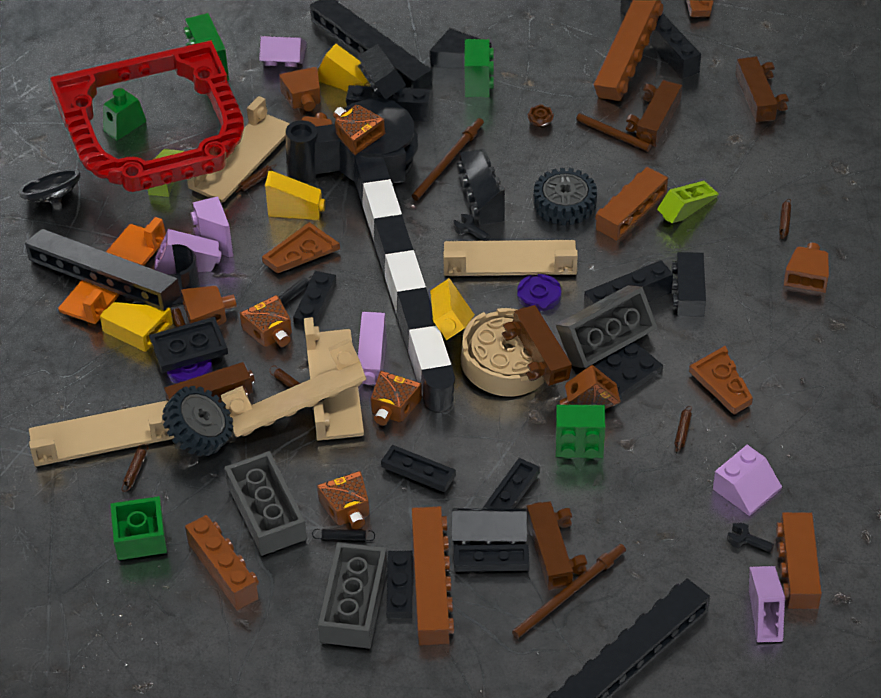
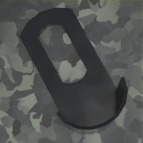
(186, 271)

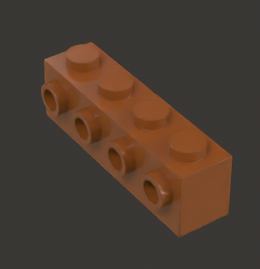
(222, 562)

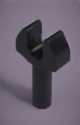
(469, 226)
(746, 537)

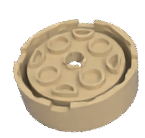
(488, 362)

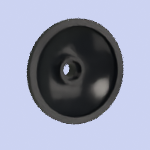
(50, 186)

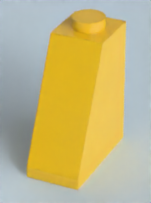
(341, 69)
(292, 198)
(449, 309)
(135, 323)

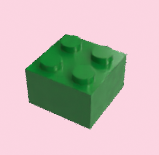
(478, 67)
(580, 431)
(138, 528)

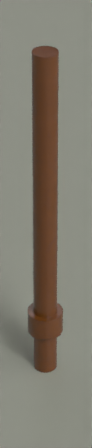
(468, 135)
(603, 562)

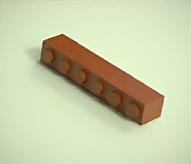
(627, 49)
(430, 576)

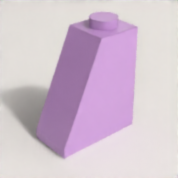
(205, 249)
(372, 345)
(767, 603)

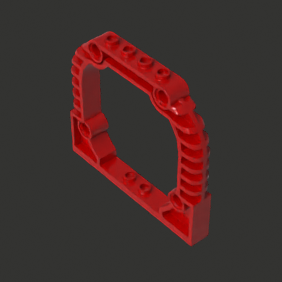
(196, 62)

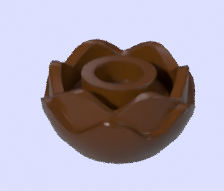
(540, 115)

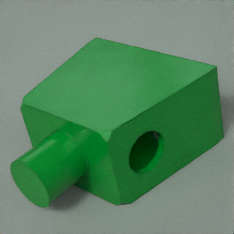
(122, 114)

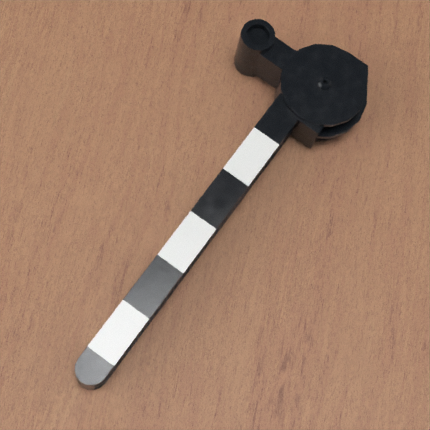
(374, 169)

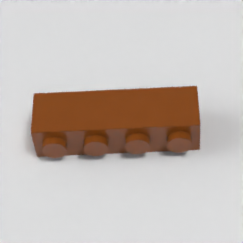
(631, 203)
(799, 560)

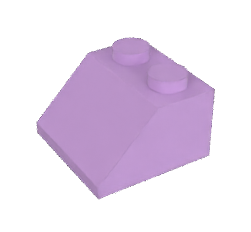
(282, 50)
(212, 223)
(746, 480)

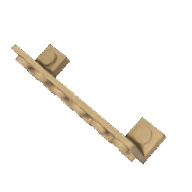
(258, 141)
(510, 257)
(309, 393)
(340, 414)
(98, 434)

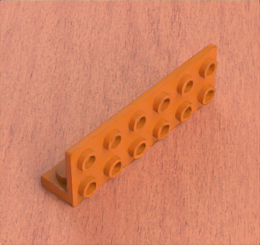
(135, 245)

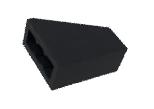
(450, 50)

